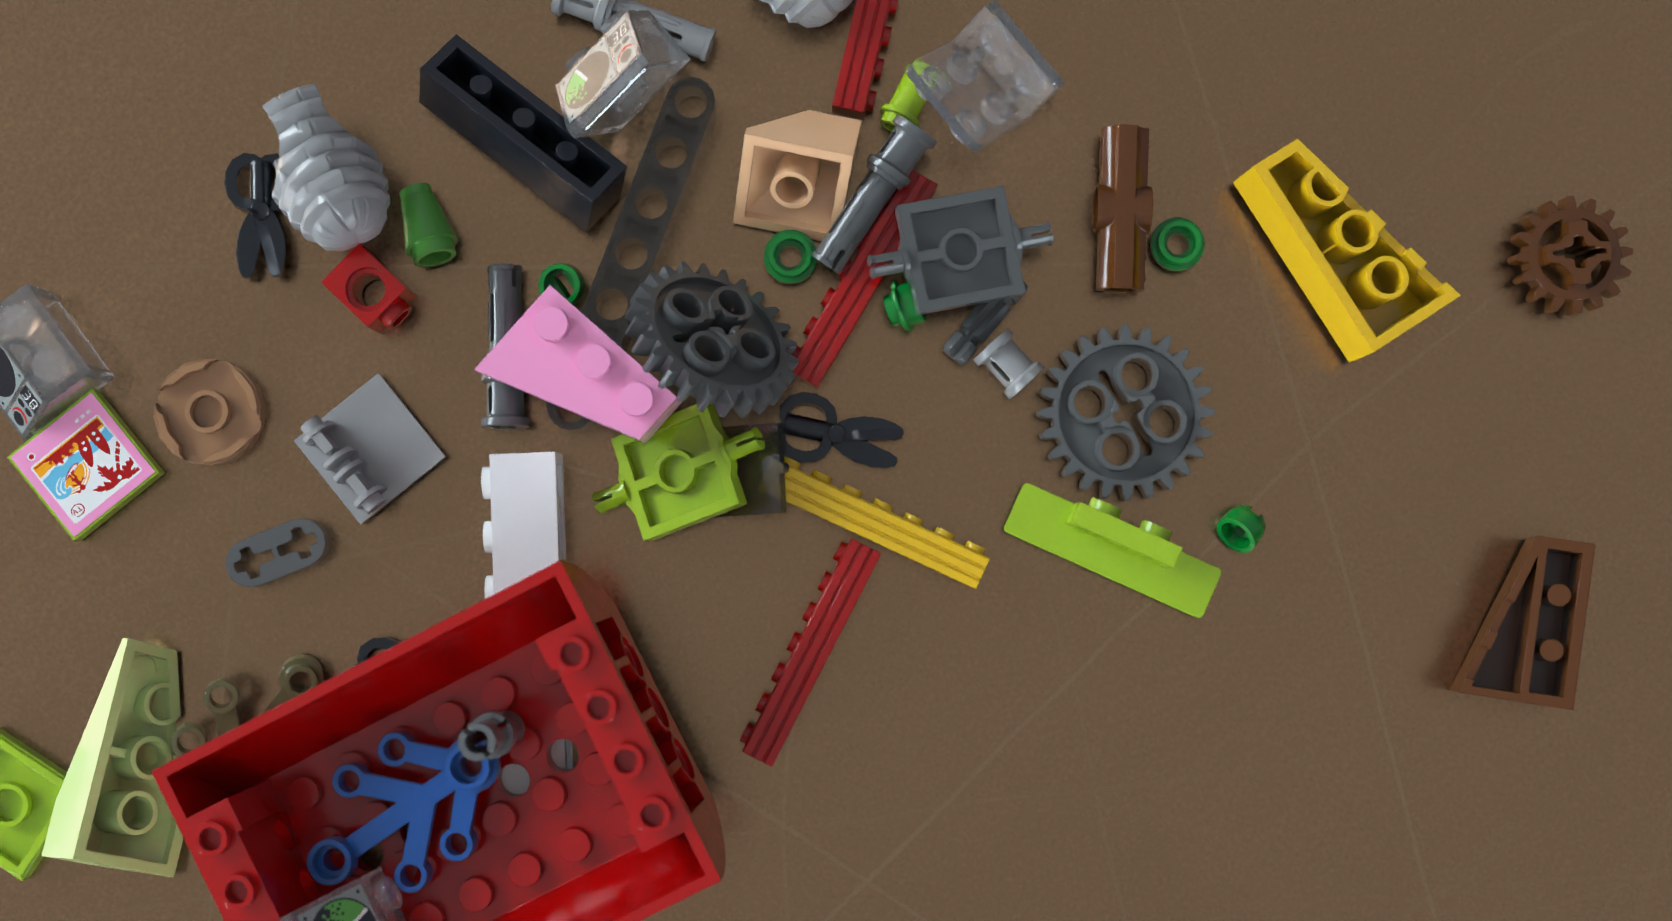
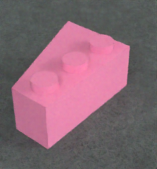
(578, 367)

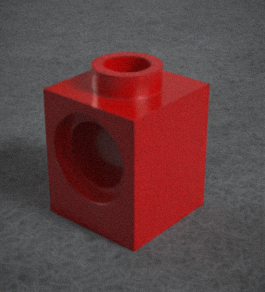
(351, 277)

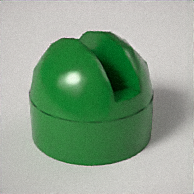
(573, 276)
(1234, 536)

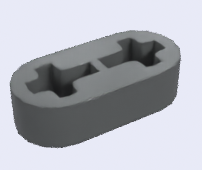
(274, 541)

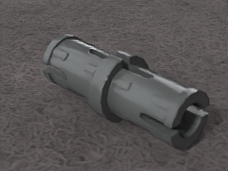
(486, 730)

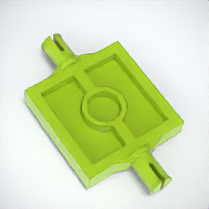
(679, 473)

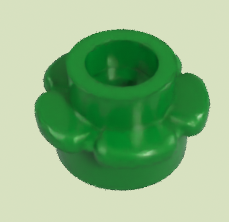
(901, 307)

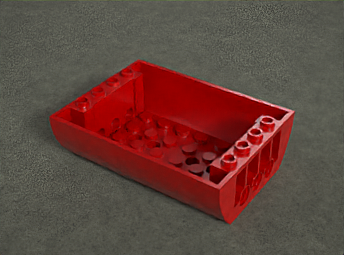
(581, 844)

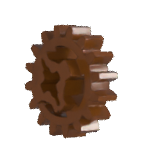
(1567, 277)

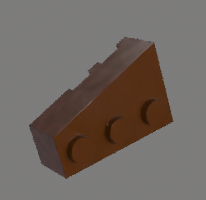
(1534, 628)

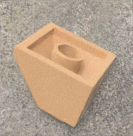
(796, 173)

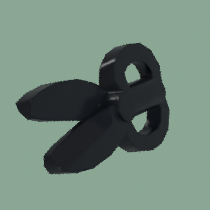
(261, 222)
(846, 436)

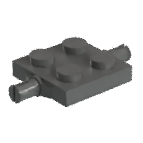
(960, 250)

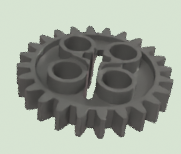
(711, 340)
(1167, 388)

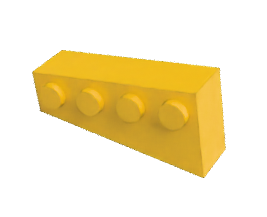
(1340, 253)

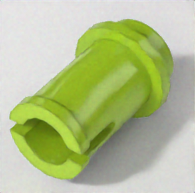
(904, 102)

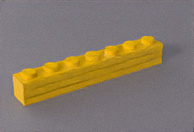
(881, 526)

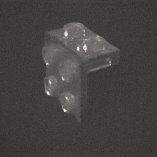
(985, 79)

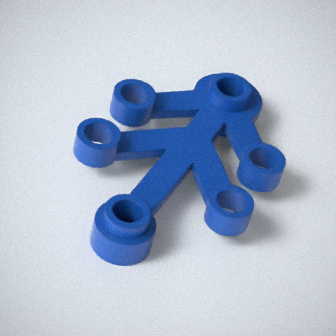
(414, 805)

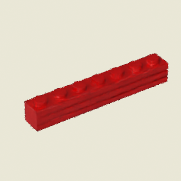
(861, 57)
(856, 288)
(809, 651)

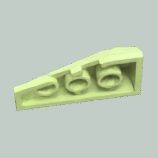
(109, 799)

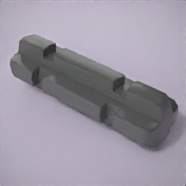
(977, 328)

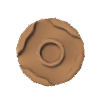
(209, 412)

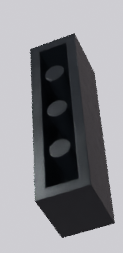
(520, 133)

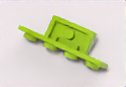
(1113, 548)

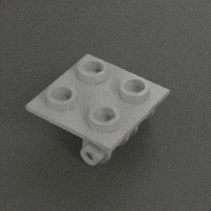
(369, 448)

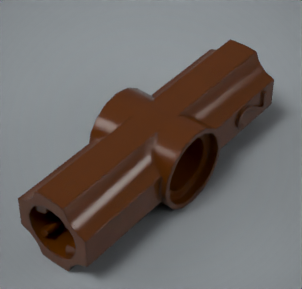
(1122, 208)

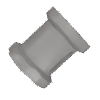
(1008, 363)

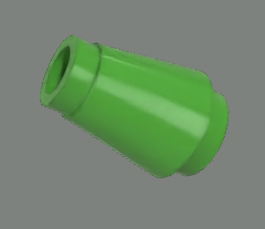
(425, 227)

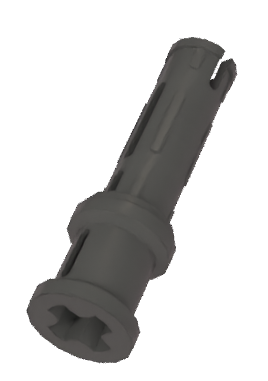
(886, 173)
(503, 401)

